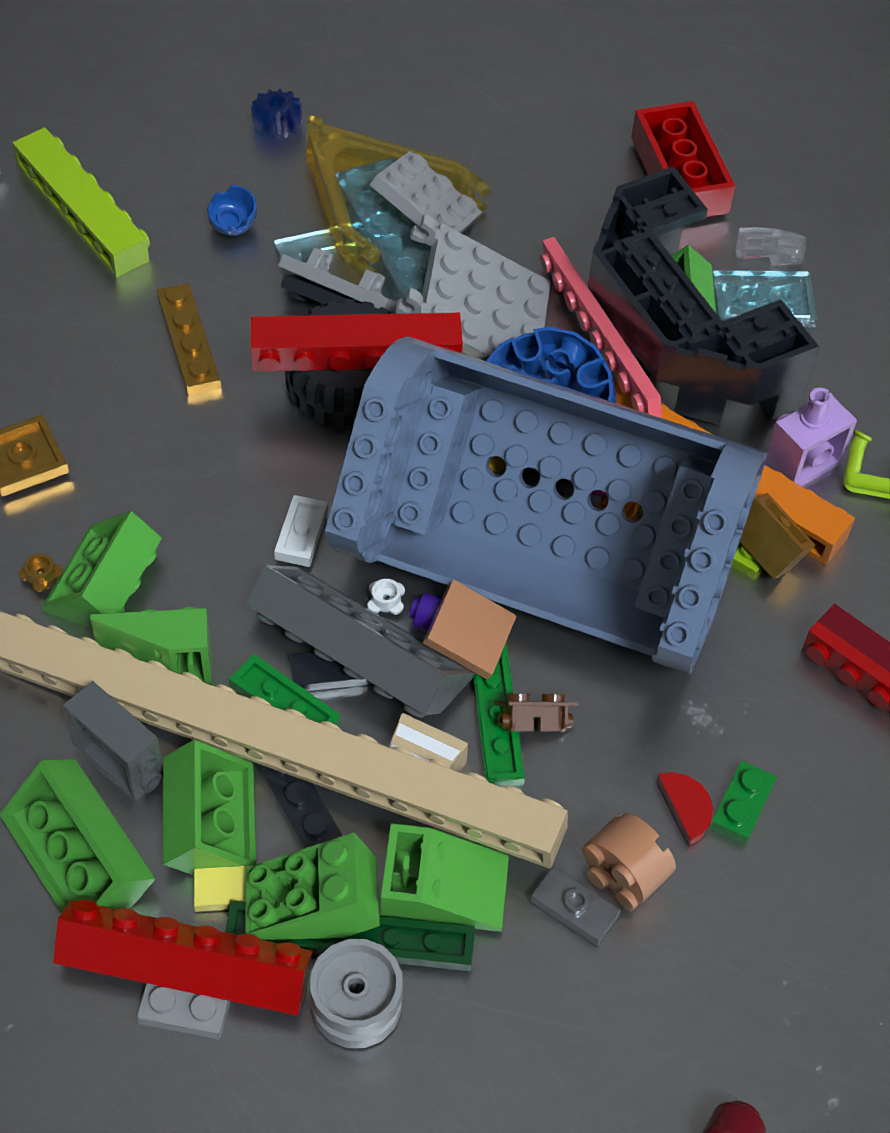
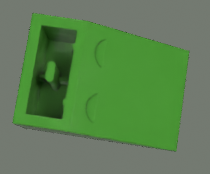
(170, 637)
(443, 879)
(314, 892)

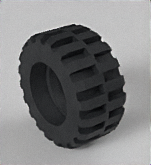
(328, 393)

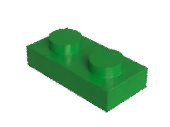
(743, 802)

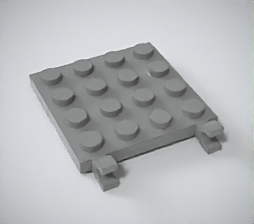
(488, 290)

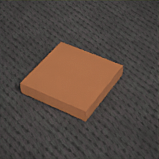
(470, 629)

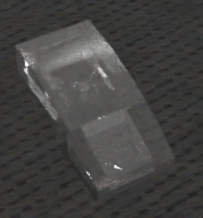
(778, 245)

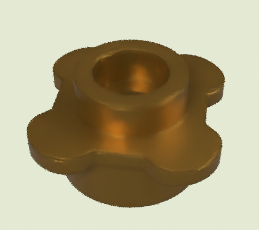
(40, 563)

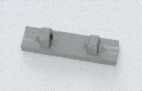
(317, 270)

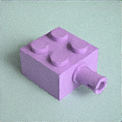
(811, 438)

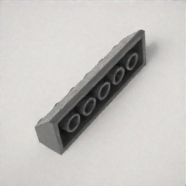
(357, 639)

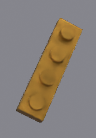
(188, 339)

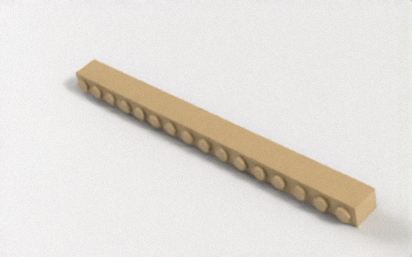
(288, 741)

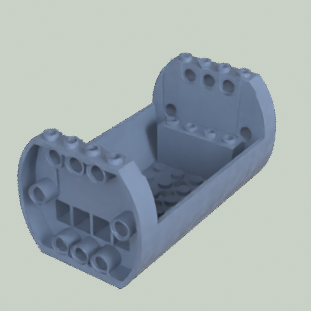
(427, 502)

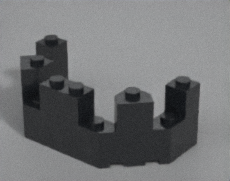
(672, 327)

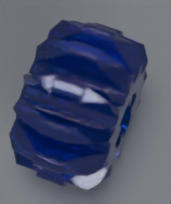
(277, 113)

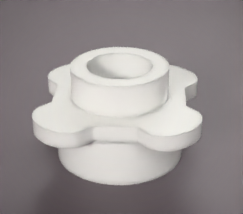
(386, 588)

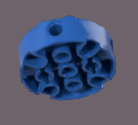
(558, 358)

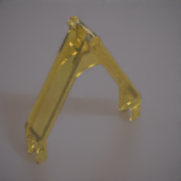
(338, 150)

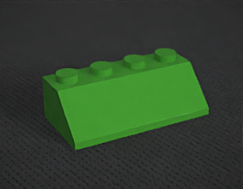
(74, 839)

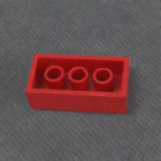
(679, 139)

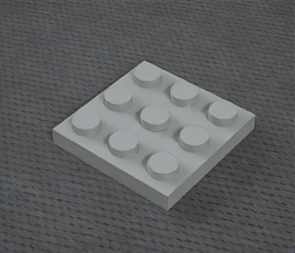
(421, 191)

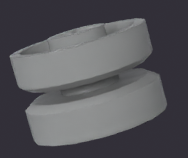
(356, 993)

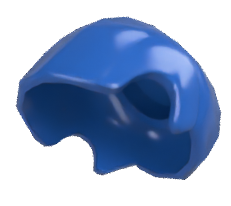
(232, 211)

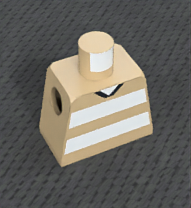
(429, 742)

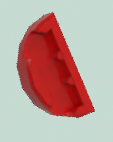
(688, 803)

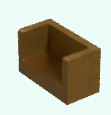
(774, 537)

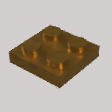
(29, 455)

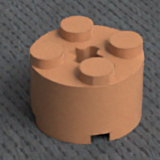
(627, 860)

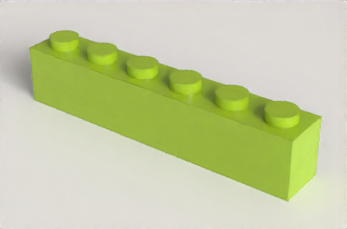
(82, 202)

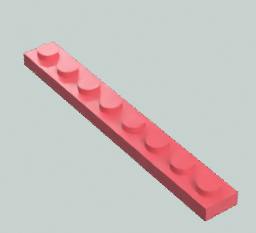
(601, 330)

